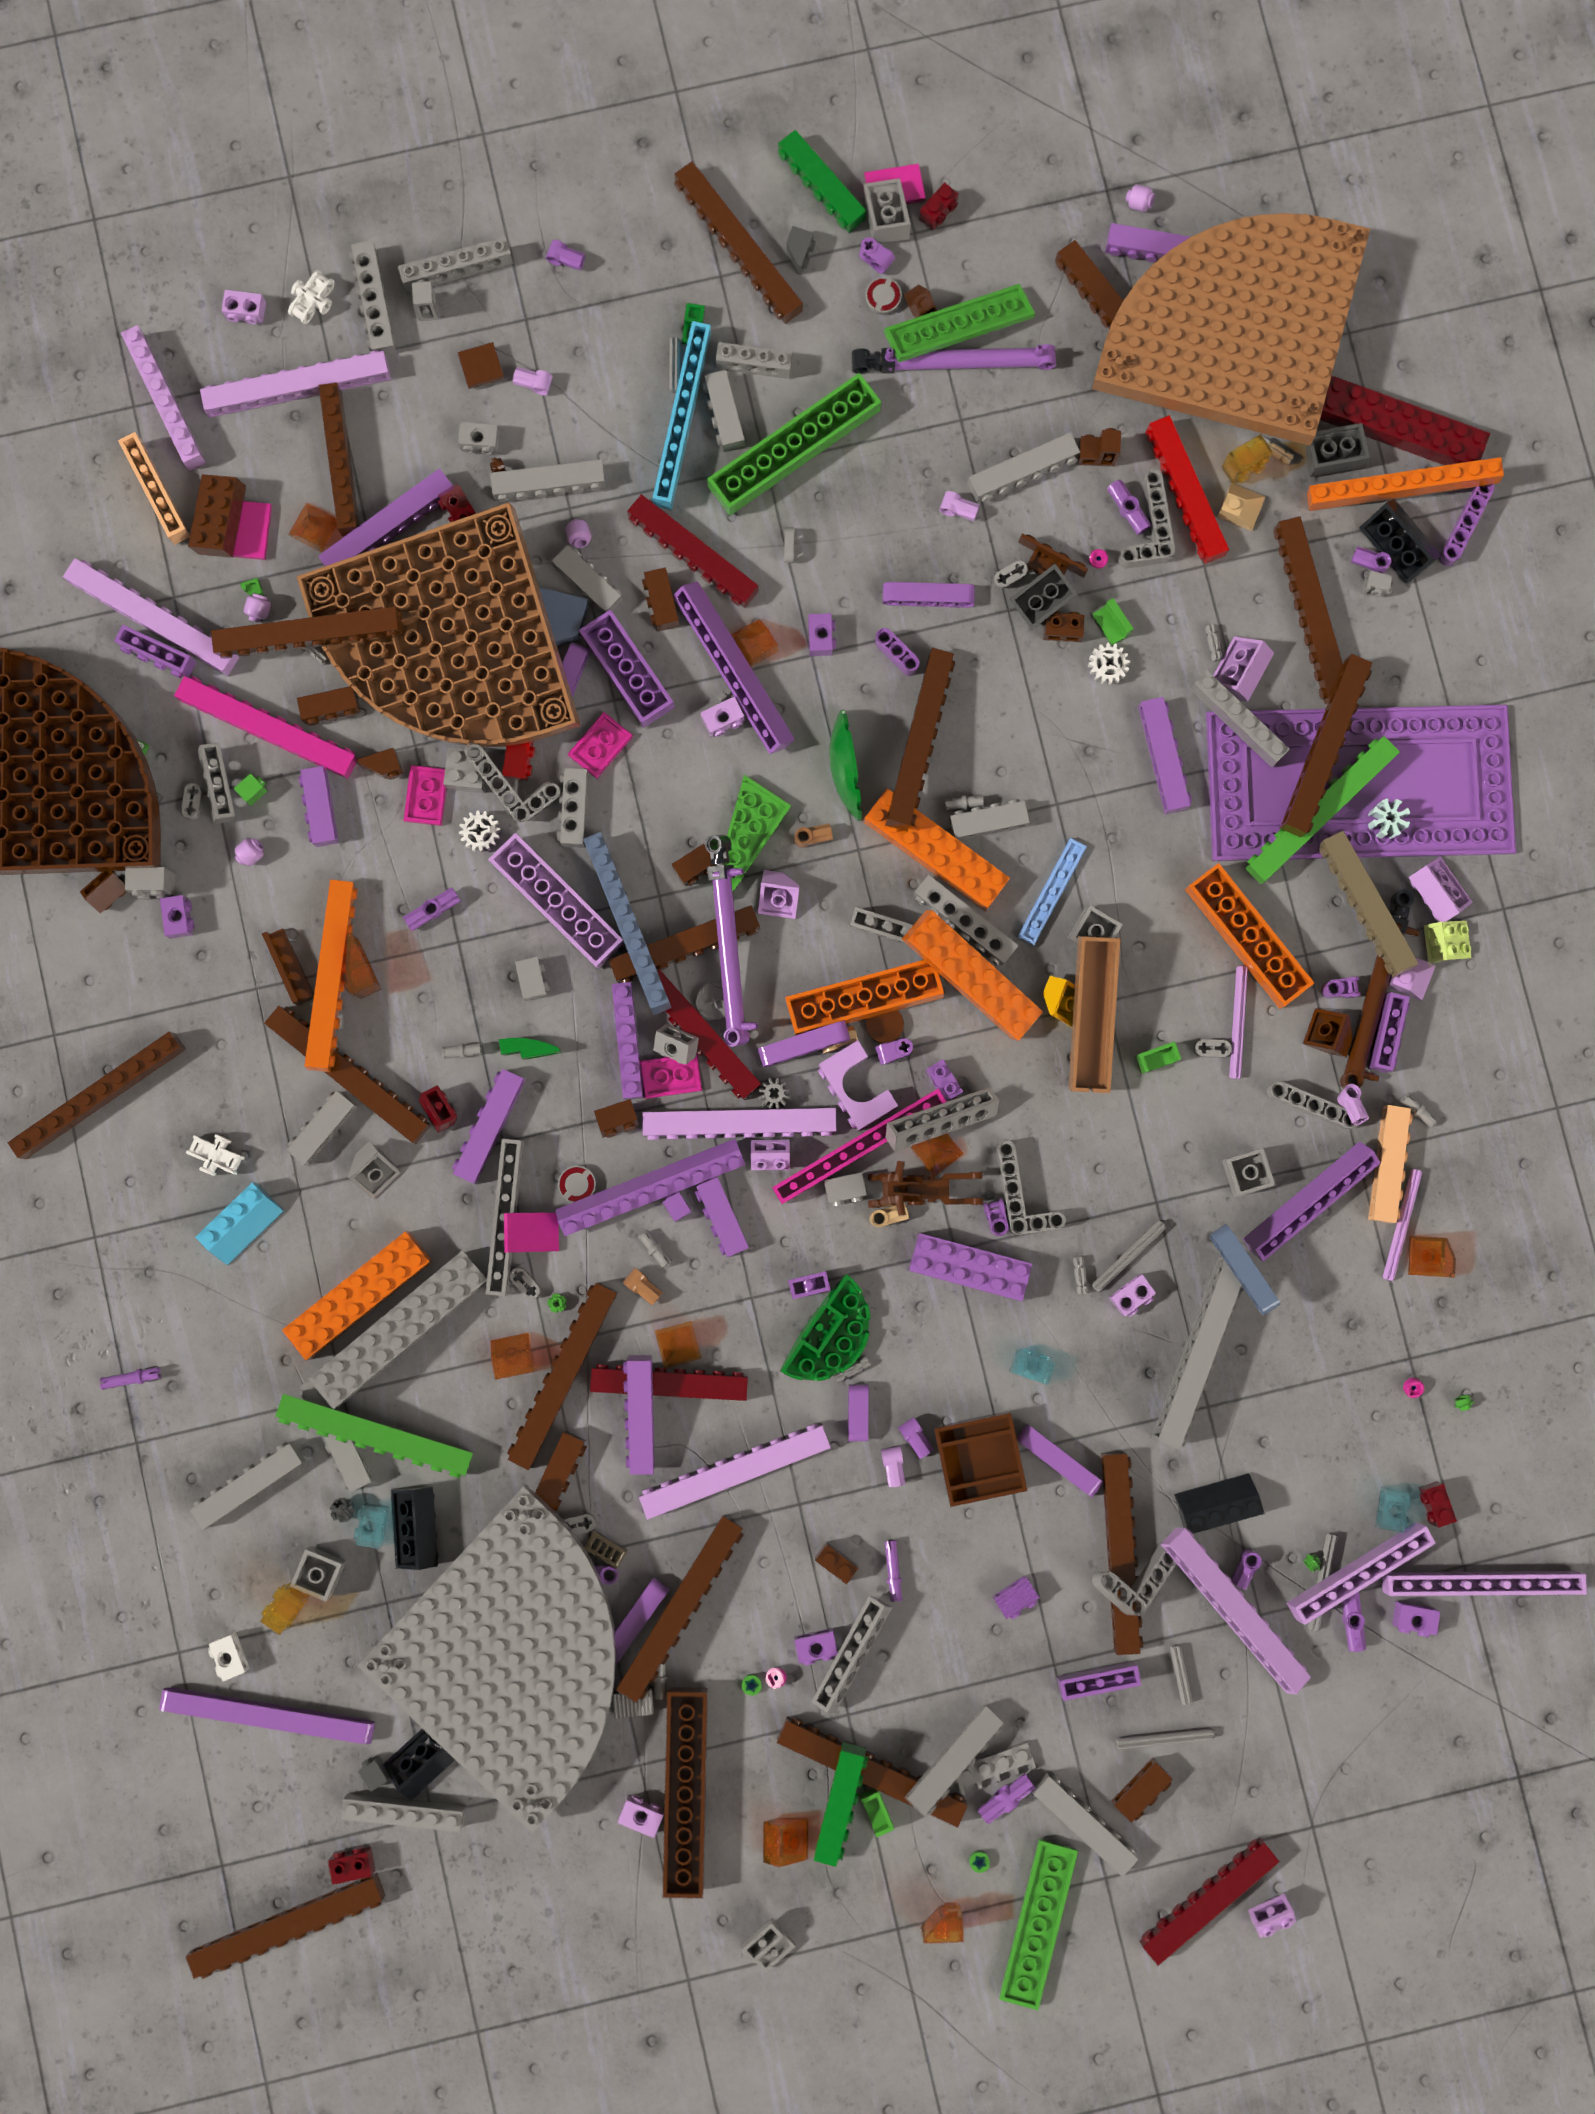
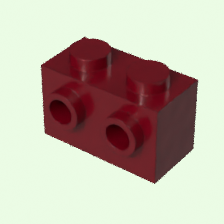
(939, 206)
(455, 503)
(437, 1108)
(1437, 1504)
(351, 1865)

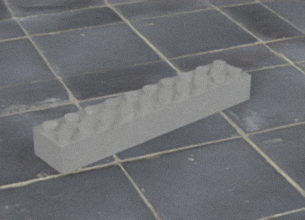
(398, 1330)
(1198, 1357)

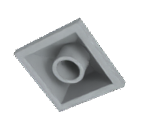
(372, 1170)

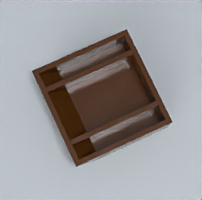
(980, 1459)

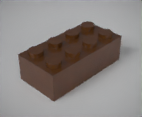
(217, 515)

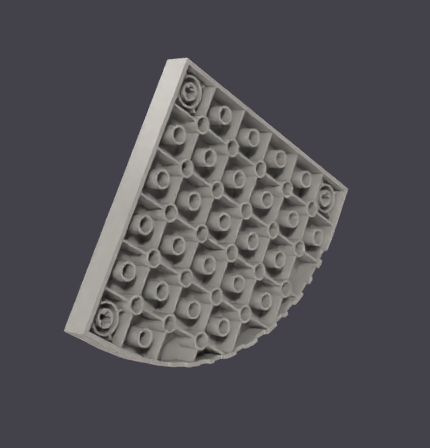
(509, 1659)

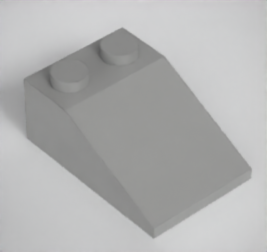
(887, 211)

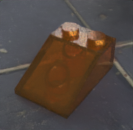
(359, 973)

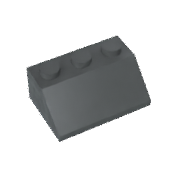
(1337, 450)
(1043, 596)

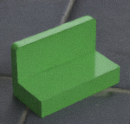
(1113, 622)

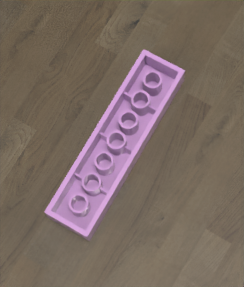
(556, 901)

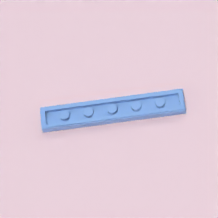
(1052, 891)

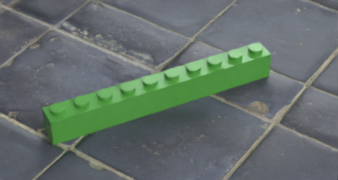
(1336, 796)
(373, 1434)

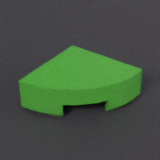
(252, 586)

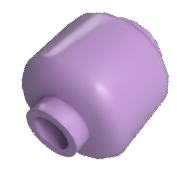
(1140, 198)
(578, 533)
(257, 607)
(249, 851)

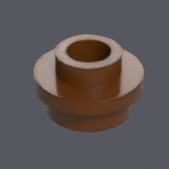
(497, 465)

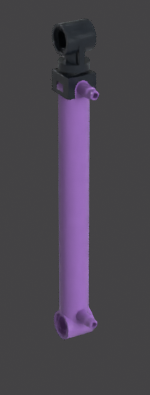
(1042, 357)
(727, 939)

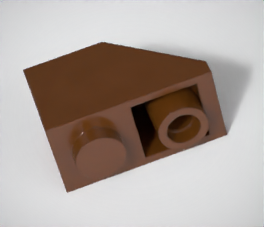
(920, 301)

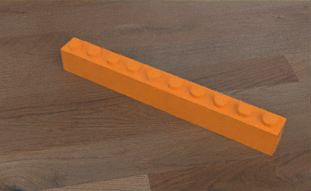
(1405, 484)
(330, 976)

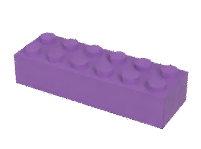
(626, 668)
(970, 1267)

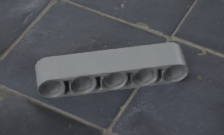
(1303, 1104)

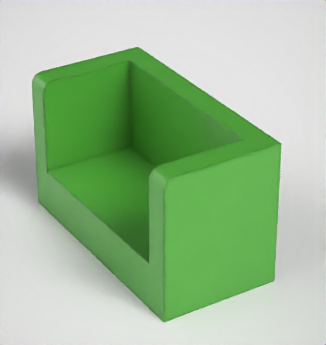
(1158, 1057)
(877, 1812)

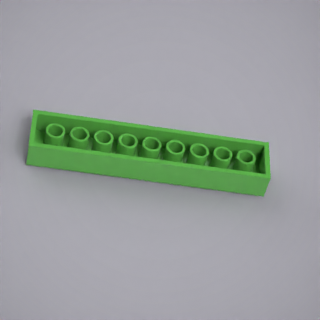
(794, 444)

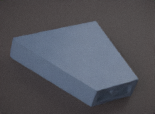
(565, 615)

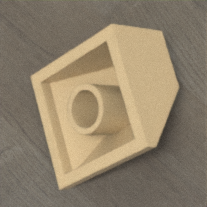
(1241, 506)

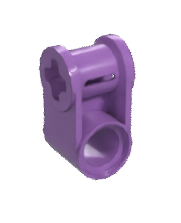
(876, 255)
(1344, 988)
(890, 1051)
(995, 1216)

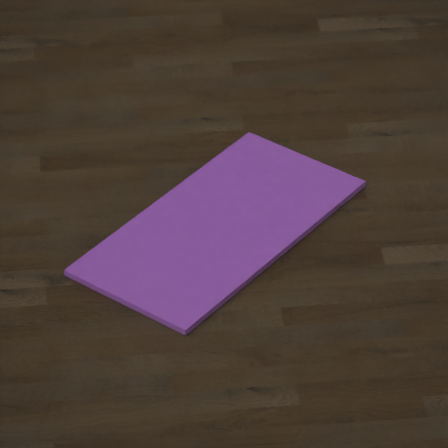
(1447, 773)

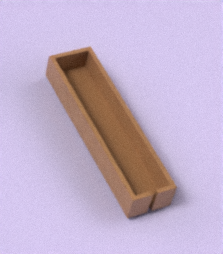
(1094, 1014)

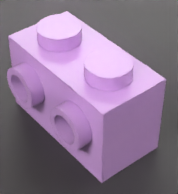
(770, 1154)
(1272, 1916)

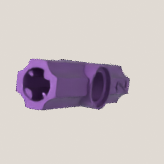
(1123, 497)
(421, 916)
(1354, 1632)
(1006, 1798)

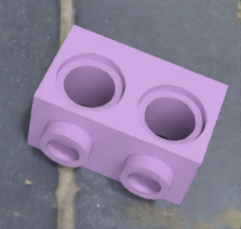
(245, 302)
(1130, 1291)

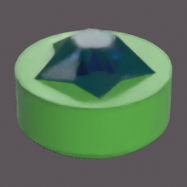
(751, 1684)
(979, 1861)

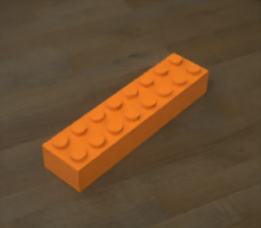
(941, 854)
(1249, 936)
(972, 975)
(864, 997)
(357, 1295)

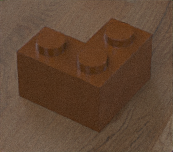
(1100, 450)

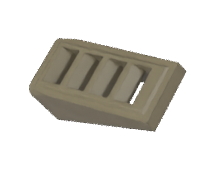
(608, 1559)

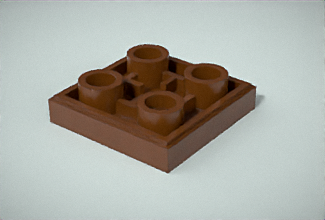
(480, 365)

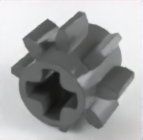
(342, 1510)

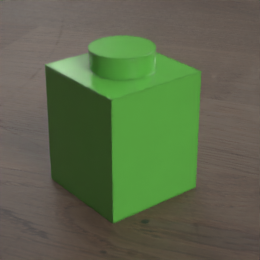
(251, 789)

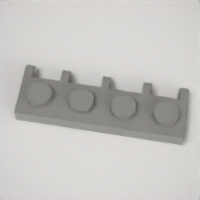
(996, 1764)

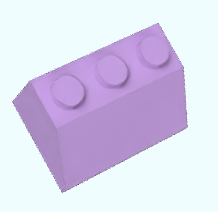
(1243, 666)
(1440, 890)

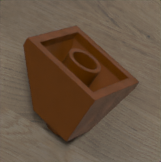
(1329, 1032)

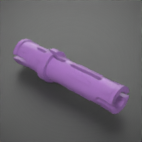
(138, 1376)
(893, 1571)

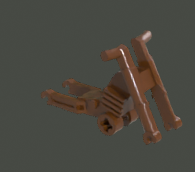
(916, 1189)

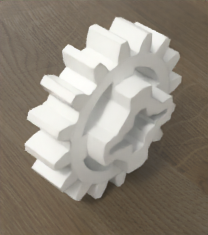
(1104, 658)
(472, 831)

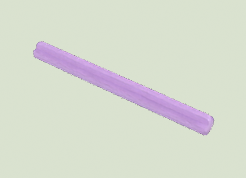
(1238, 1022)
(1402, 1225)

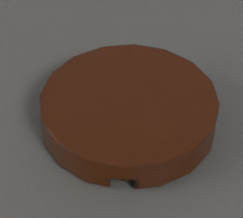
(885, 1027)

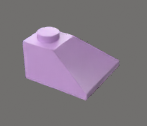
(778, 895)
(1415, 981)

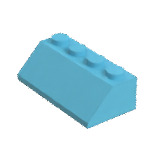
(239, 1223)

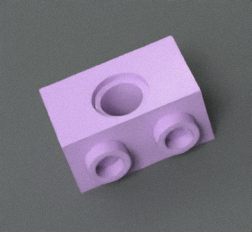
(729, 708)
(647, 1825)

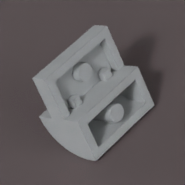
(767, 1945)

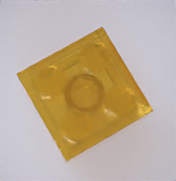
(1247, 460)
(284, 1608)

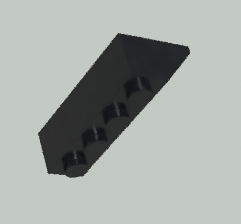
(1400, 537)
(1219, 1503)
(414, 1528)
(420, 1775)

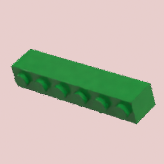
(821, 181)
(840, 1803)

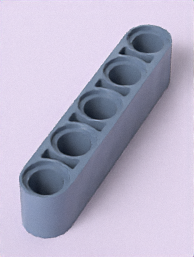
(1244, 1269)

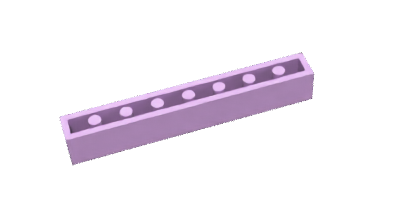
(163, 398)
(1360, 1573)

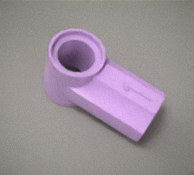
(537, 381)
(955, 505)
(1351, 1101)
(893, 1462)

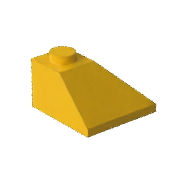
(1060, 999)

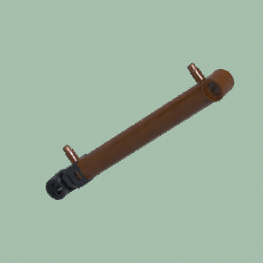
(1375, 999)

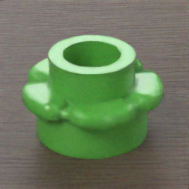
(561, 1306)
(1463, 1402)
(1312, 1562)

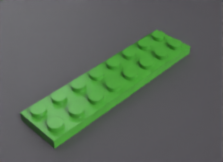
(959, 323)
(1038, 1924)

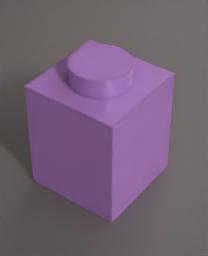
(676, 1206)

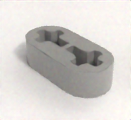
(789, 545)
(1013, 578)
(187, 801)
(1212, 1053)
(528, 1280)
(578, 1519)

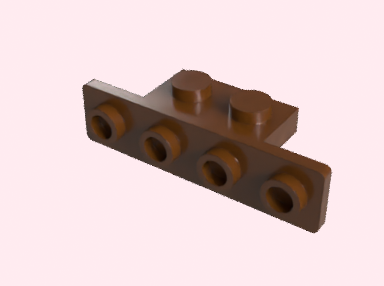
(1045, 557)

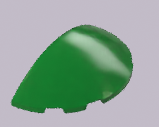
(844, 766)
(832, 1335)

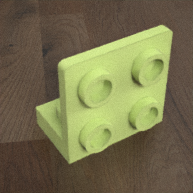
(1447, 941)

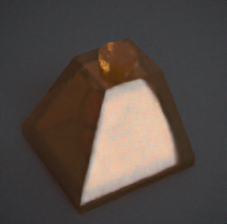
(313, 527)
(755, 642)
(937, 1153)
(1431, 1257)
(678, 1344)

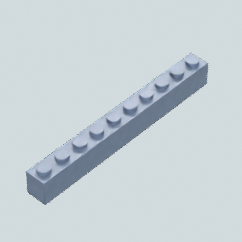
(627, 923)

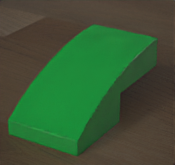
(695, 313)

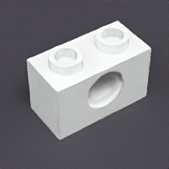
(231, 1645)

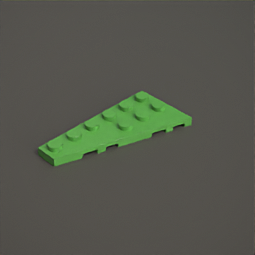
(753, 824)

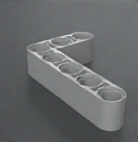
(1164, 525)
(505, 787)
(1018, 1197)
(1135, 1593)

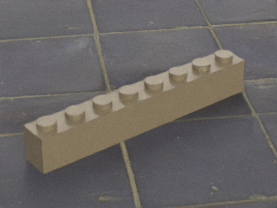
(1368, 904)

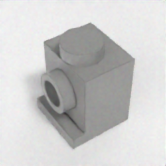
(1377, 584)

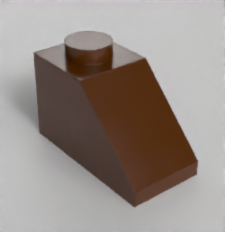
(384, 764)

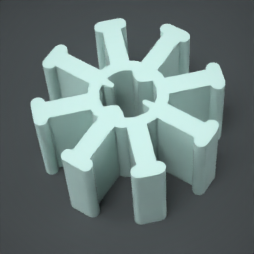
(1388, 825)

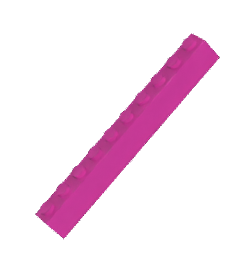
(266, 727)
(848, 1152)

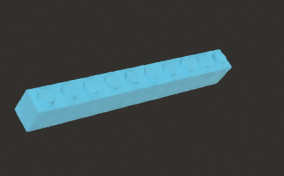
(682, 415)

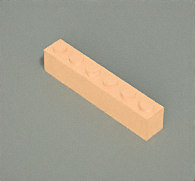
(154, 488)
(1392, 1156)

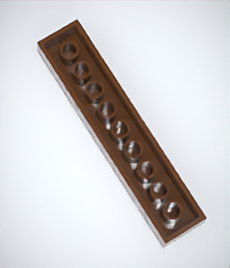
(685, 1792)

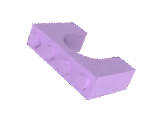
(860, 1113)

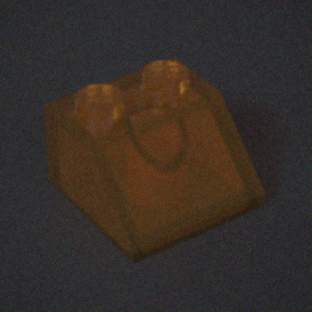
(512, 1356)
(785, 1841)
(944, 1925)

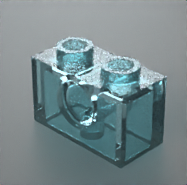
(1020, 1366)
(1388, 1499)
(376, 1514)

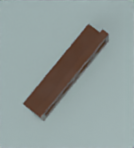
(288, 966)

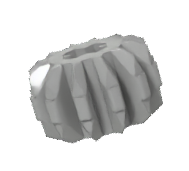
(767, 1093)

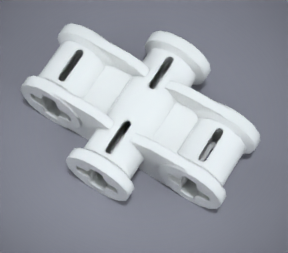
(311, 297)
(215, 1155)

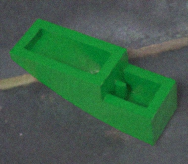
(527, 1048)

